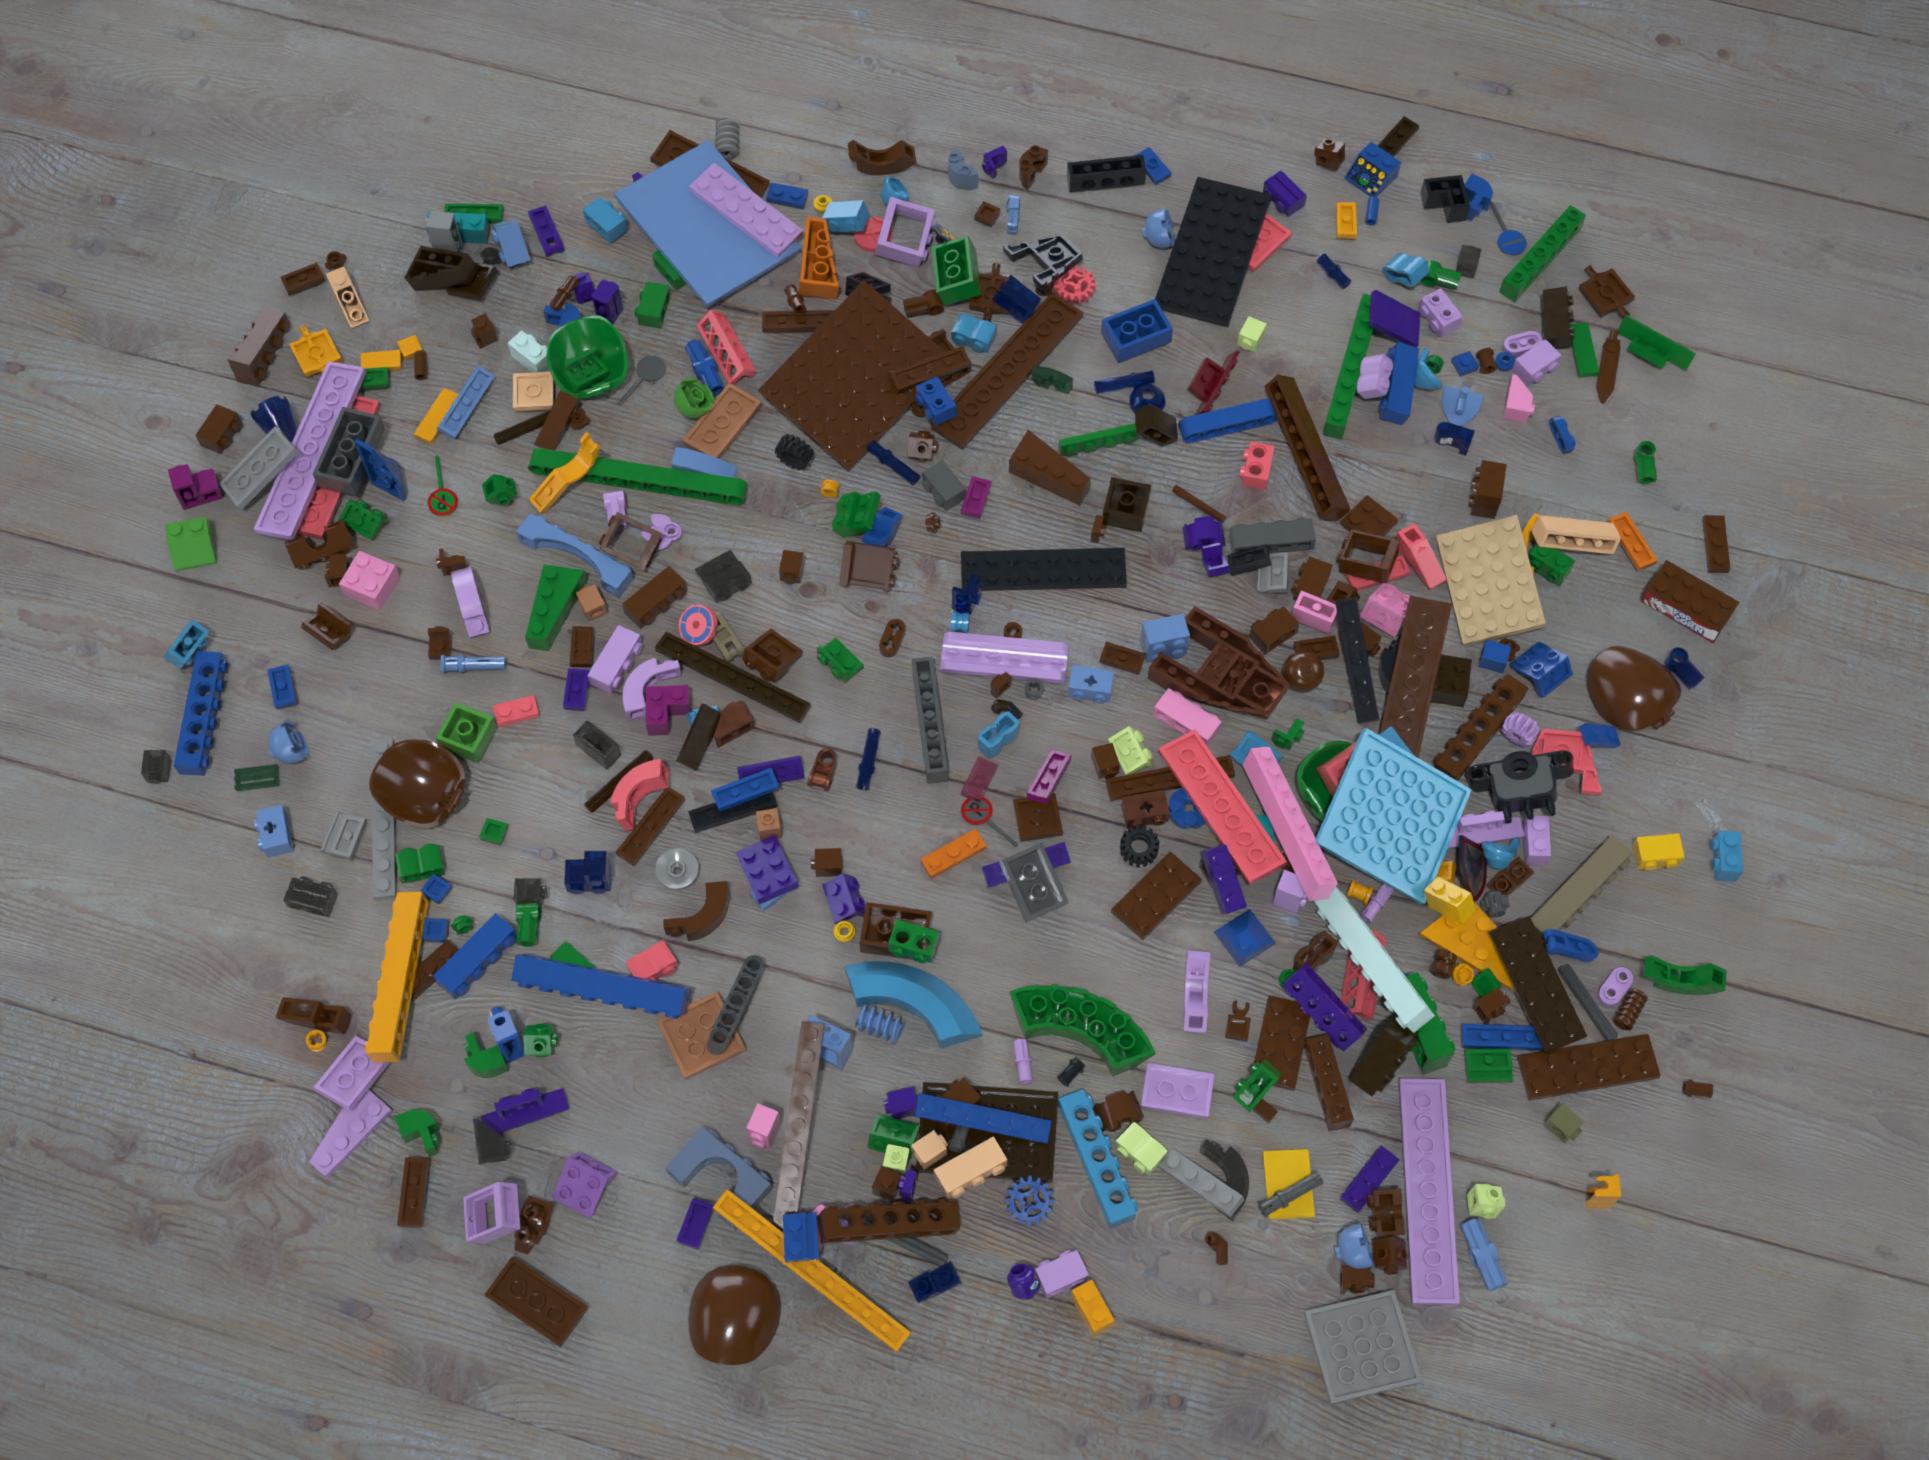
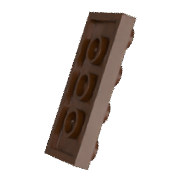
(1156, 895)
(1283, 1039)
(536, 1301)

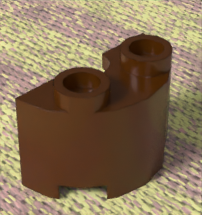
(1032, 162)
(1118, 1110)
(1386, 1212)

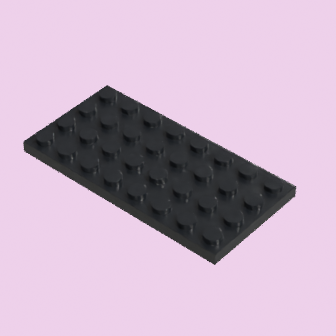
(1212, 251)

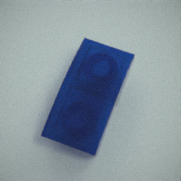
(935, 1282)

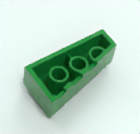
(552, 604)

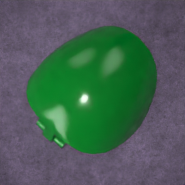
(584, 335)
(1309, 781)

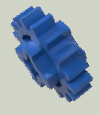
(1043, 1207)

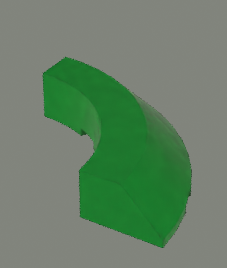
(1083, 1018)

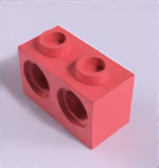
(1257, 465)

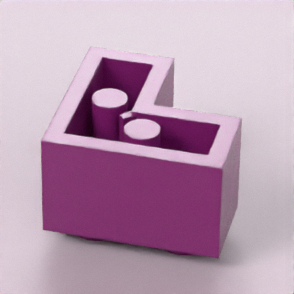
(195, 488)
(663, 703)

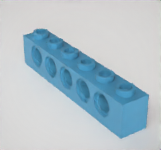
(1114, 1213)

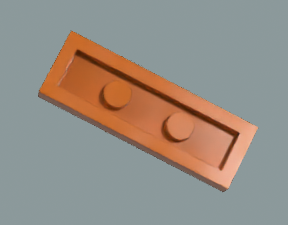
(1633, 542)
(953, 853)

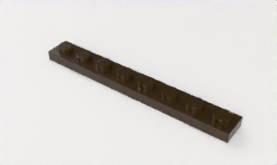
(733, 677)

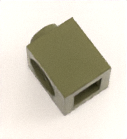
(1564, 1124)

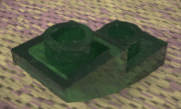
(1046, 377)

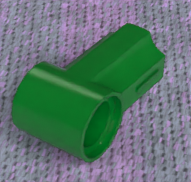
(1441, 276)
(1645, 463)
(527, 917)

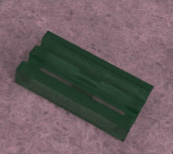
(240, 777)

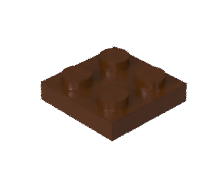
(1369, 518)
(1037, 819)

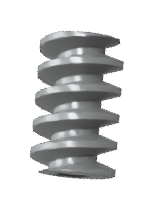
(727, 137)

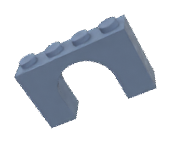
(706, 1149)

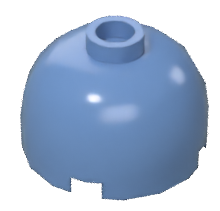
(1159, 229)
(287, 744)
(1354, 1247)

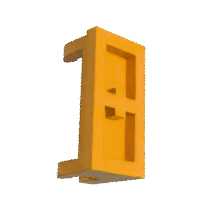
(1606, 1195)

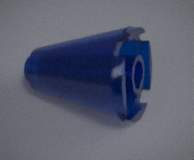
(275, 413)

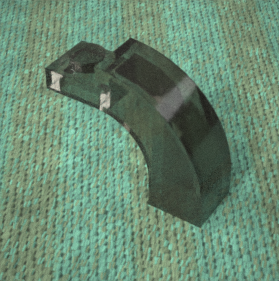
(1233, 1168)

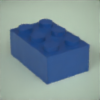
(1136, 330)

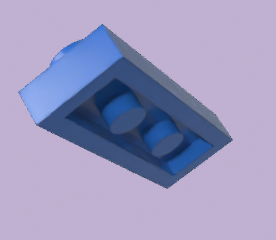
(745, 789)

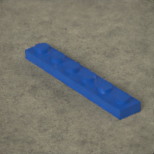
(982, 1118)

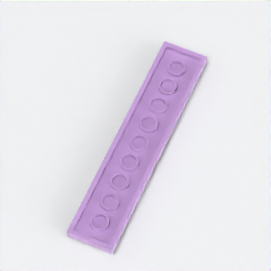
(295, 482)
(1428, 1192)

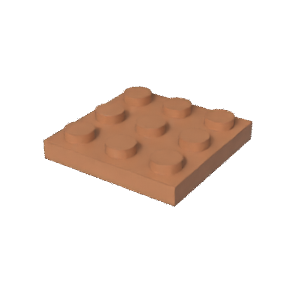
(690, 1033)

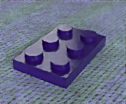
(767, 869)

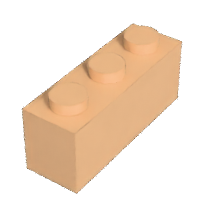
(970, 1168)

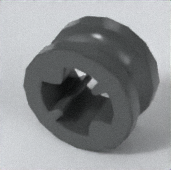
(1034, 683)

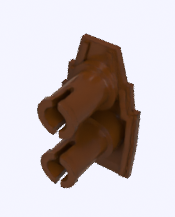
(533, 1223)

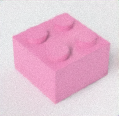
(369, 580)

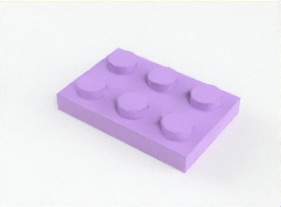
(350, 1075)
(1177, 1091)

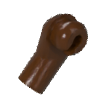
(1219, 1245)

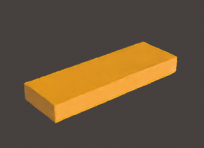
(427, 429)

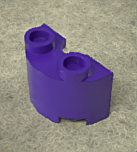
(1203, 532)

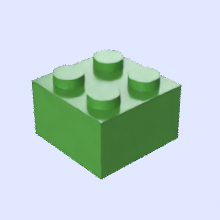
(466, 732)

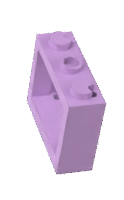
(899, 252)

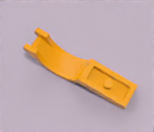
(562, 477)

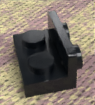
(854, 280)

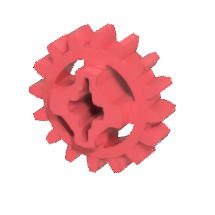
(1075, 285)

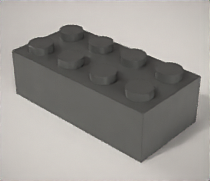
(340, 462)

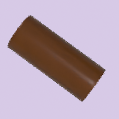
(420, 365)

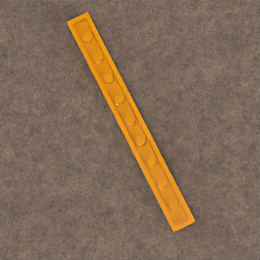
(813, 1272)

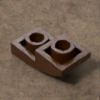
(1511, 878)

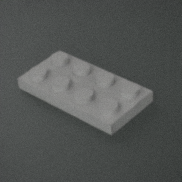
(258, 467)

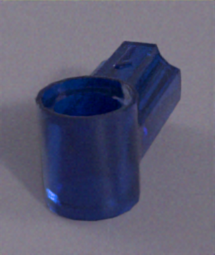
(1684, 668)

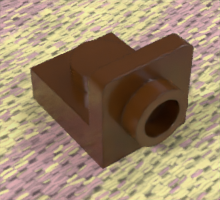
(451, 563)
(439, 642)

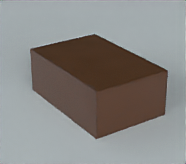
(1265, 1111)

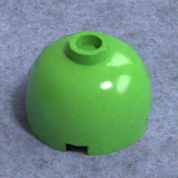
(693, 398)

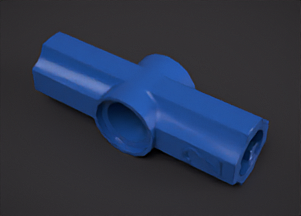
(704, 366)

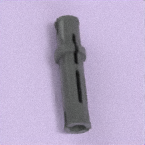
(1281, 1199)

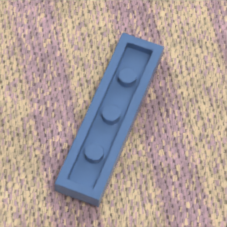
(465, 402)

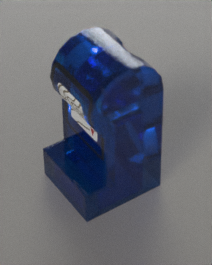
(1454, 436)

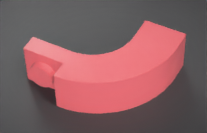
(634, 786)

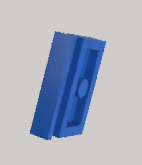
(800, 1237)

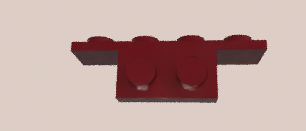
(1209, 379)

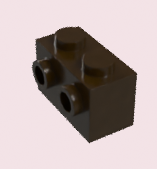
(1156, 425)

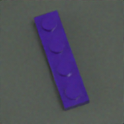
(1056, 853)

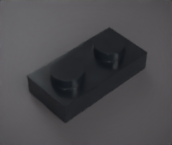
(1249, 559)

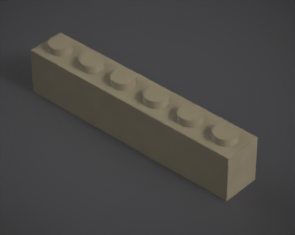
(1582, 886)

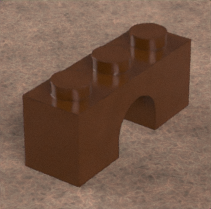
(336, 541)

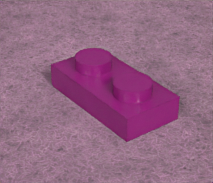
(976, 497)

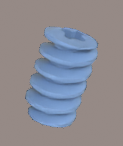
(878, 1023)

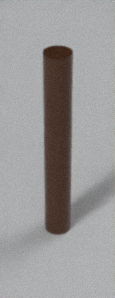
(1199, 504)

